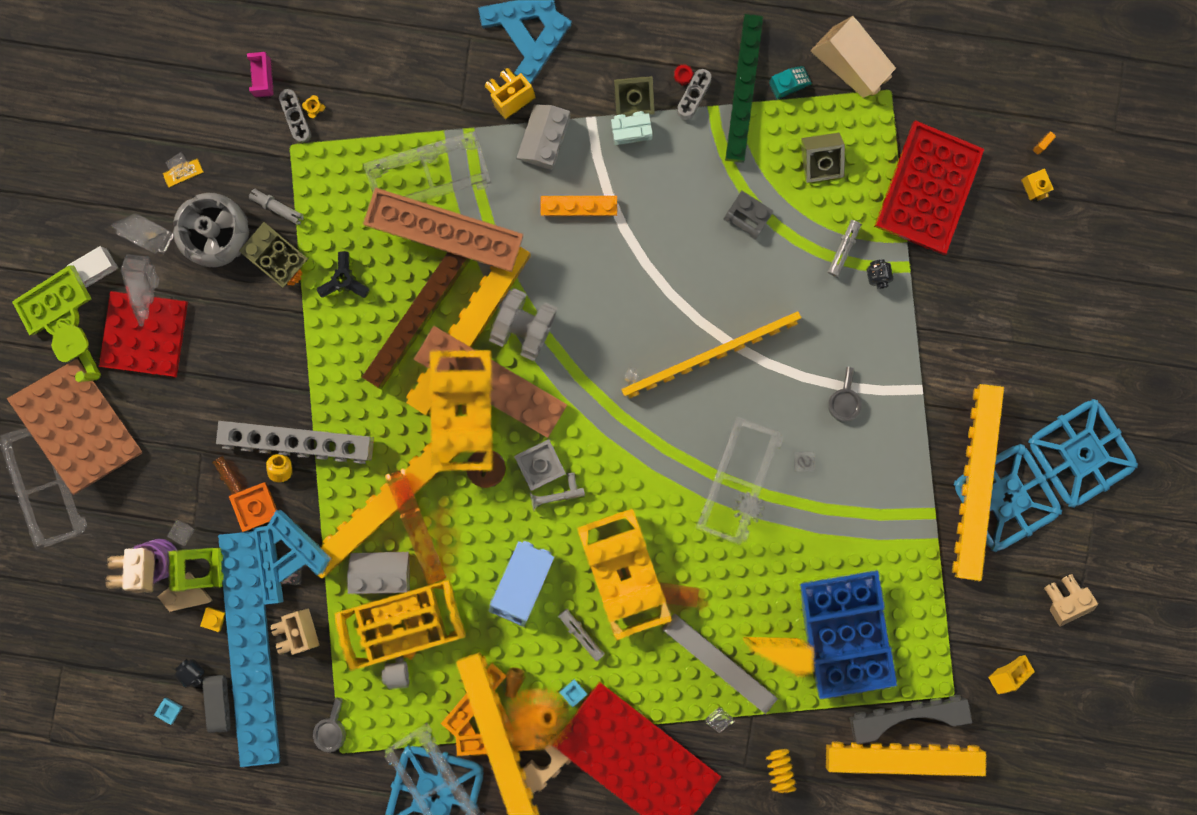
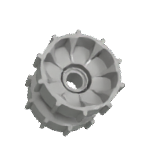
(516, 321)

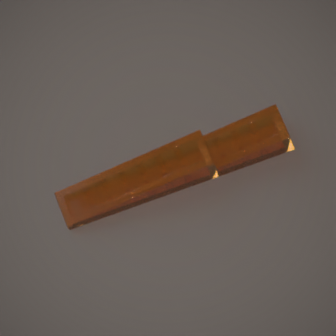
(415, 526)

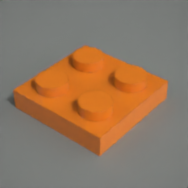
(253, 506)

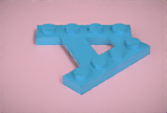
(534, 52)
(275, 571)

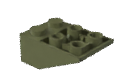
(273, 254)

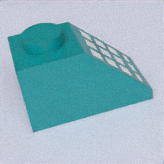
(789, 81)

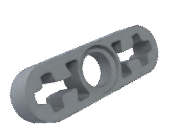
(694, 102)
(285, 106)

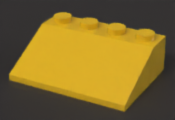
(787, 652)

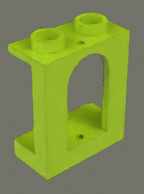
(177, 569)

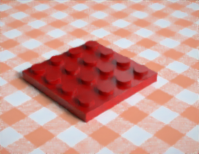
(144, 348)

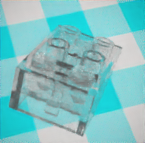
(144, 233)
(140, 284)

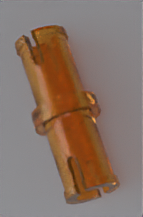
(227, 475)

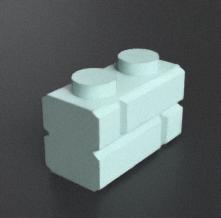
(631, 128)

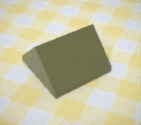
(634, 95)

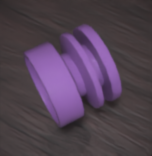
(160, 548)

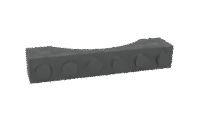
(871, 726)

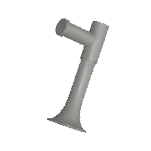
(573, 493)

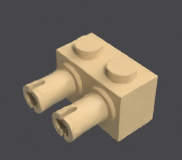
(138, 571)
(1071, 607)
(299, 632)

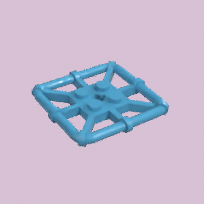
(1071, 452)
(1020, 498)
(429, 781)

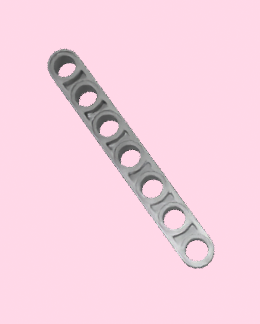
(720, 663)

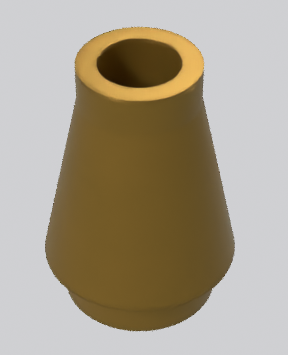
(514, 680)

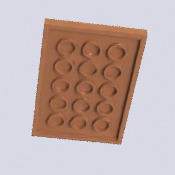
(74, 427)

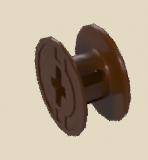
(491, 478)

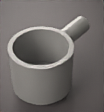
(396, 674)

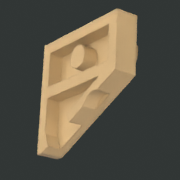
(183, 599)

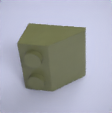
(823, 157)

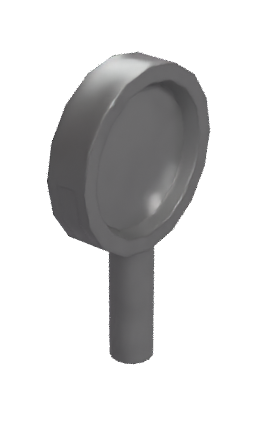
(845, 403)
(330, 733)

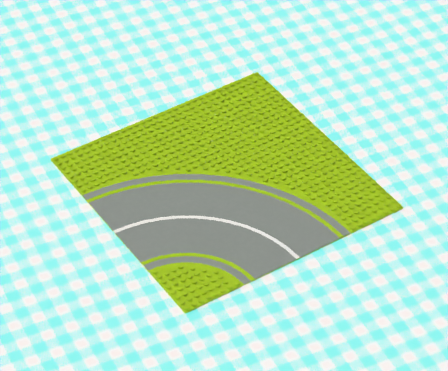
(646, 296)

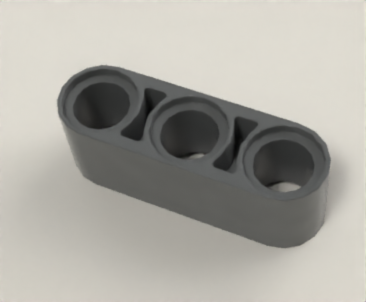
(216, 704)

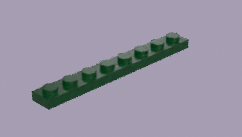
(744, 88)

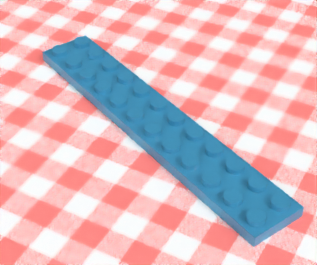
(249, 651)

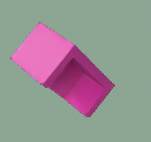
(261, 74)

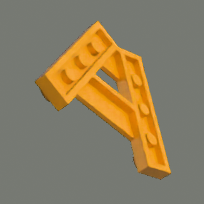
(459, 725)

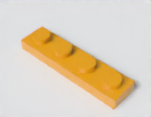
(578, 205)

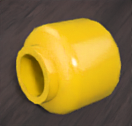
(279, 468)

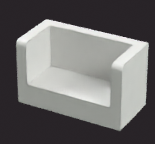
(94, 265)

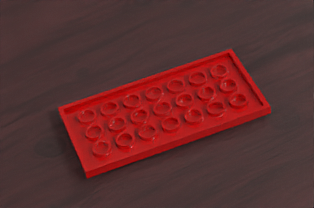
(634, 757)

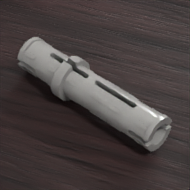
(269, 202)
(853, 228)
(596, 652)

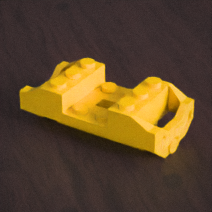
(466, 432)
(632, 594)
(378, 622)

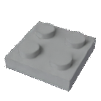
(540, 464)

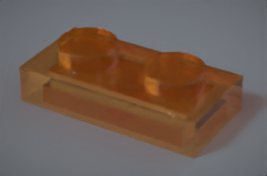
(680, 594)

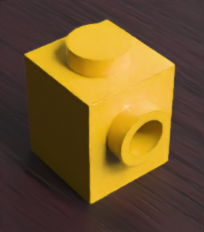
(1037, 185)

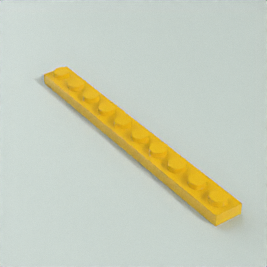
(718, 352)

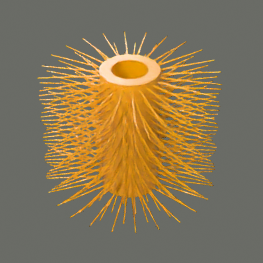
(536, 719)

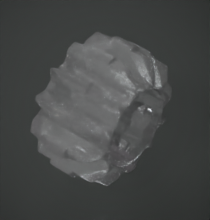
(741, 509)

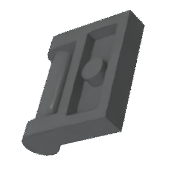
(750, 209)

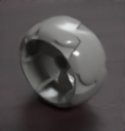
(230, 216)

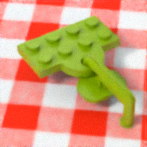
(54, 308)

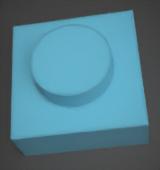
(573, 693)
(168, 710)

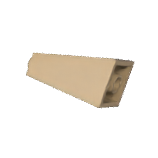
(854, 57)

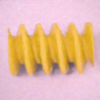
(781, 771)

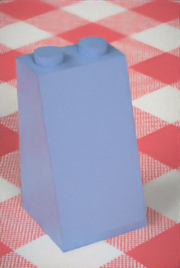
(521, 583)

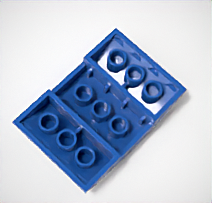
(847, 634)

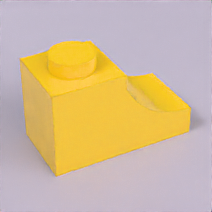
(1011, 675)

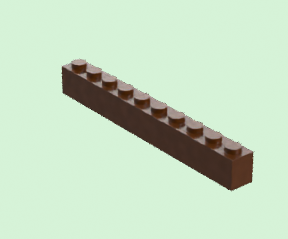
(415, 319)

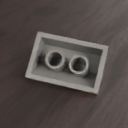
(544, 136)
(379, 572)

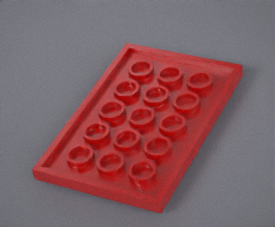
(929, 187)

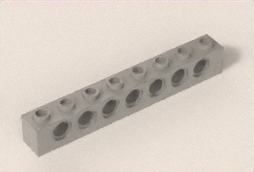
(227, 437)

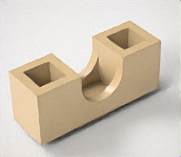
(538, 775)

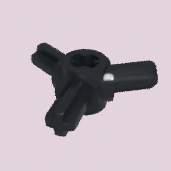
(348, 285)

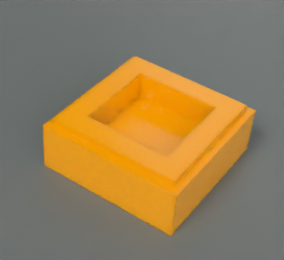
(1044, 143)

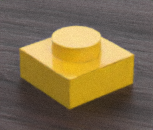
(213, 619)

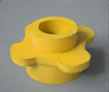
(307, 105)

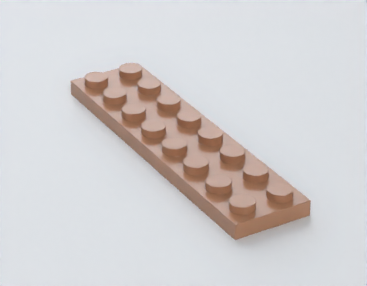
(443, 229)
(508, 390)

